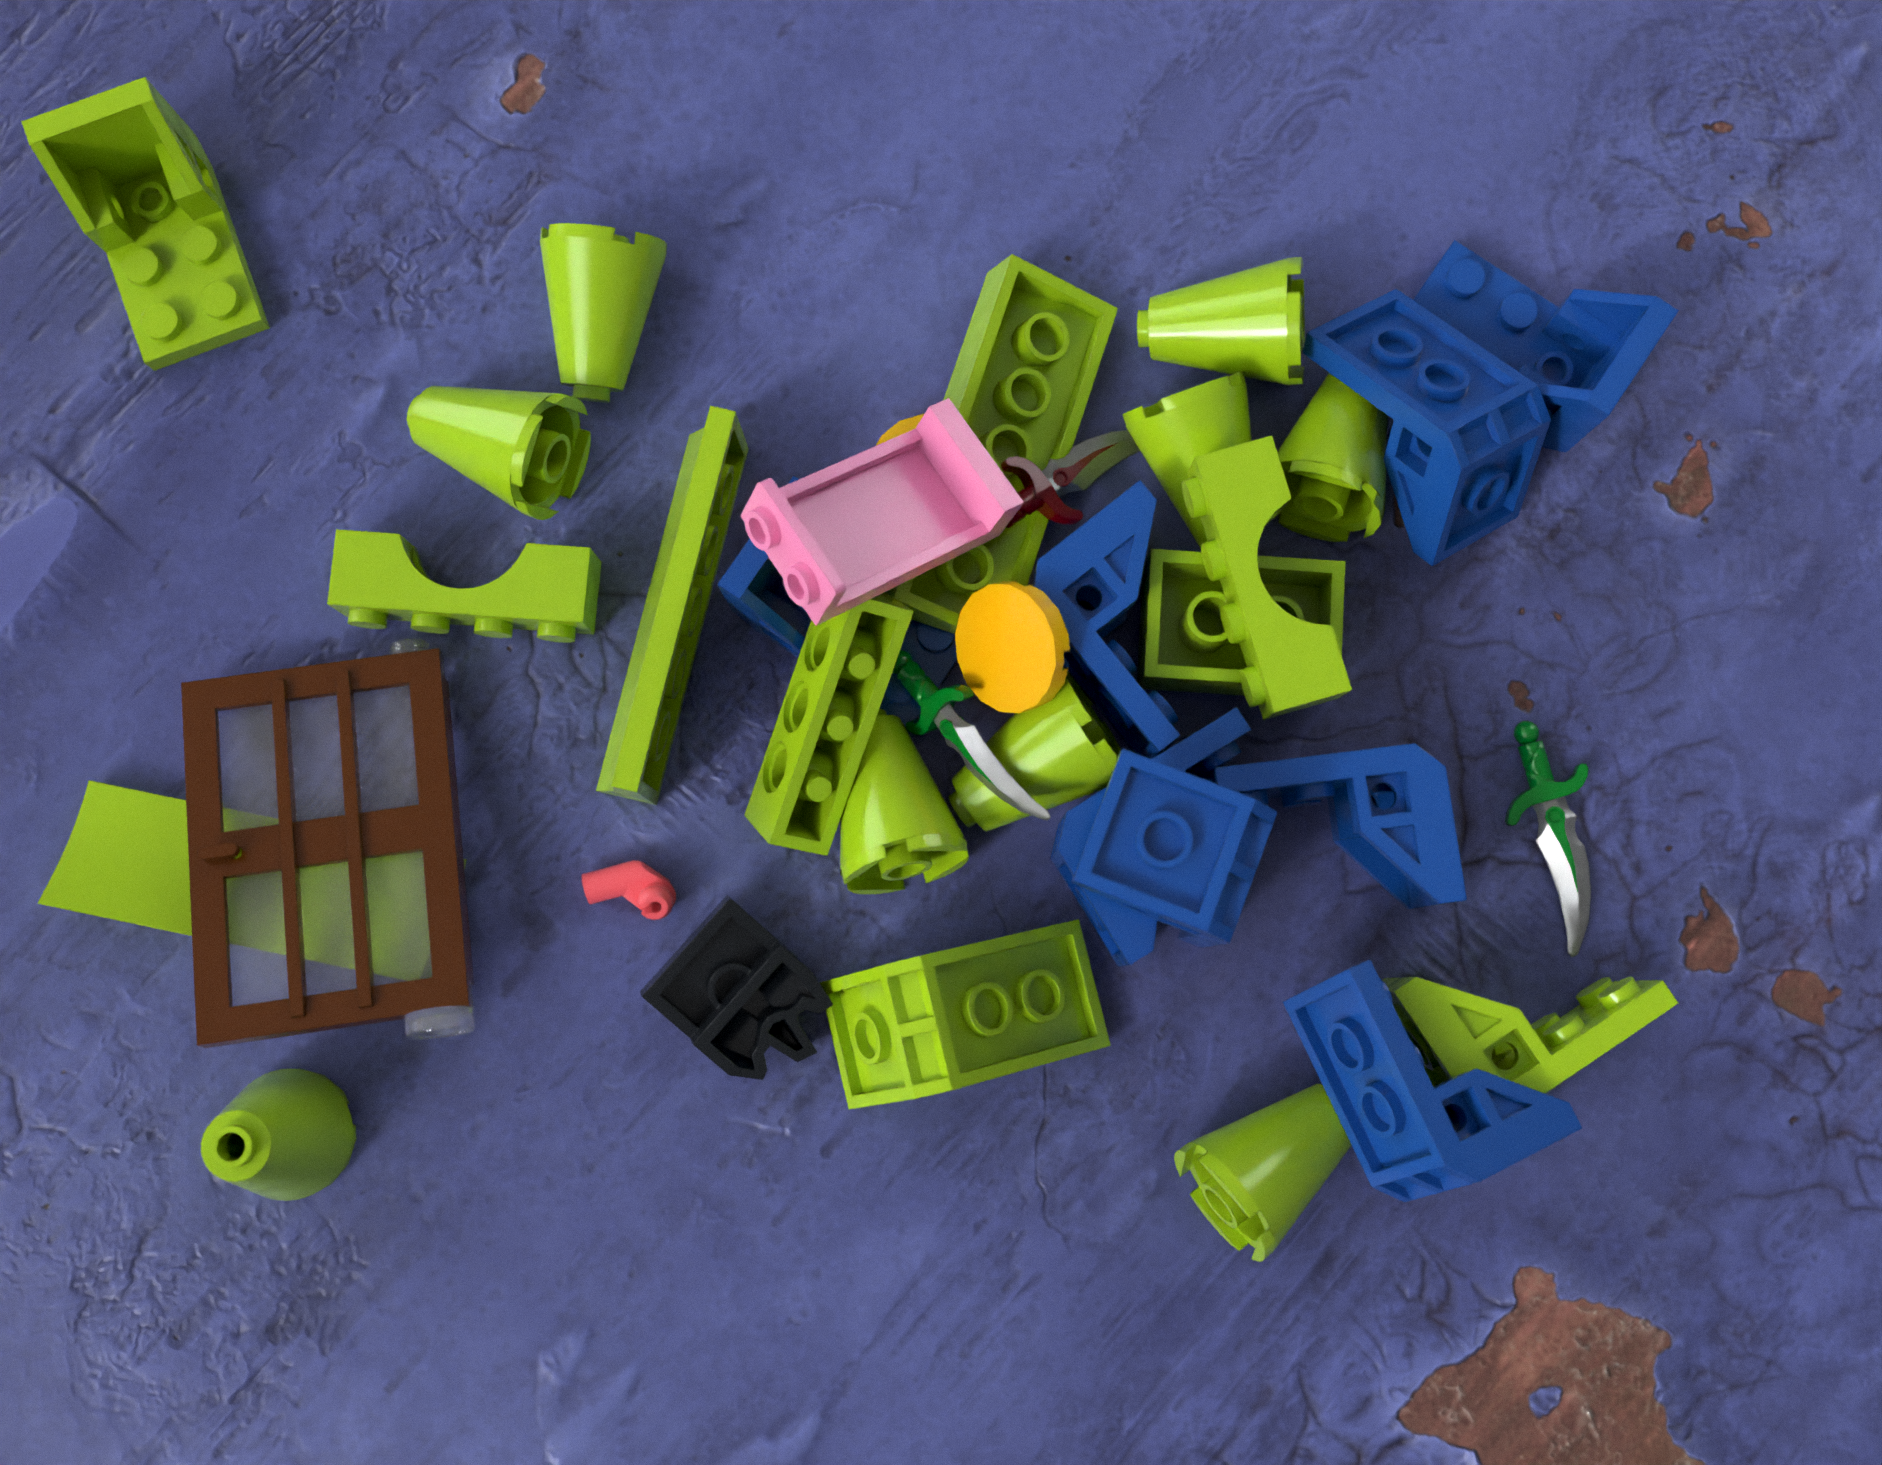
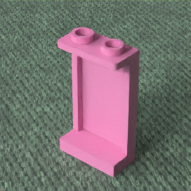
(882, 514)

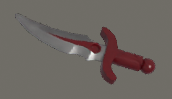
(1068, 474)

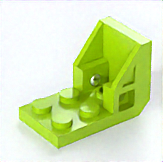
(158, 214)
(964, 1015)
(1472, 1032)

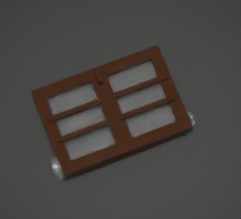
(326, 850)

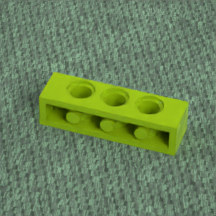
(826, 724)

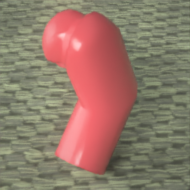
(634, 882)

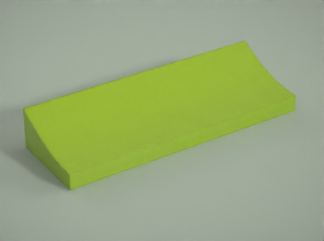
(1024, 396)
(675, 610)
(126, 860)

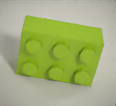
(1182, 623)

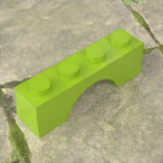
(545, 590)
(1286, 658)

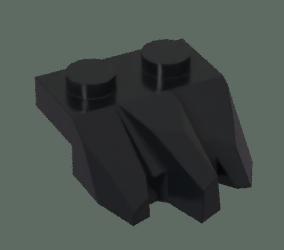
(737, 993)

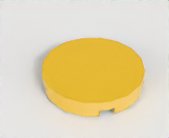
(1012, 646)

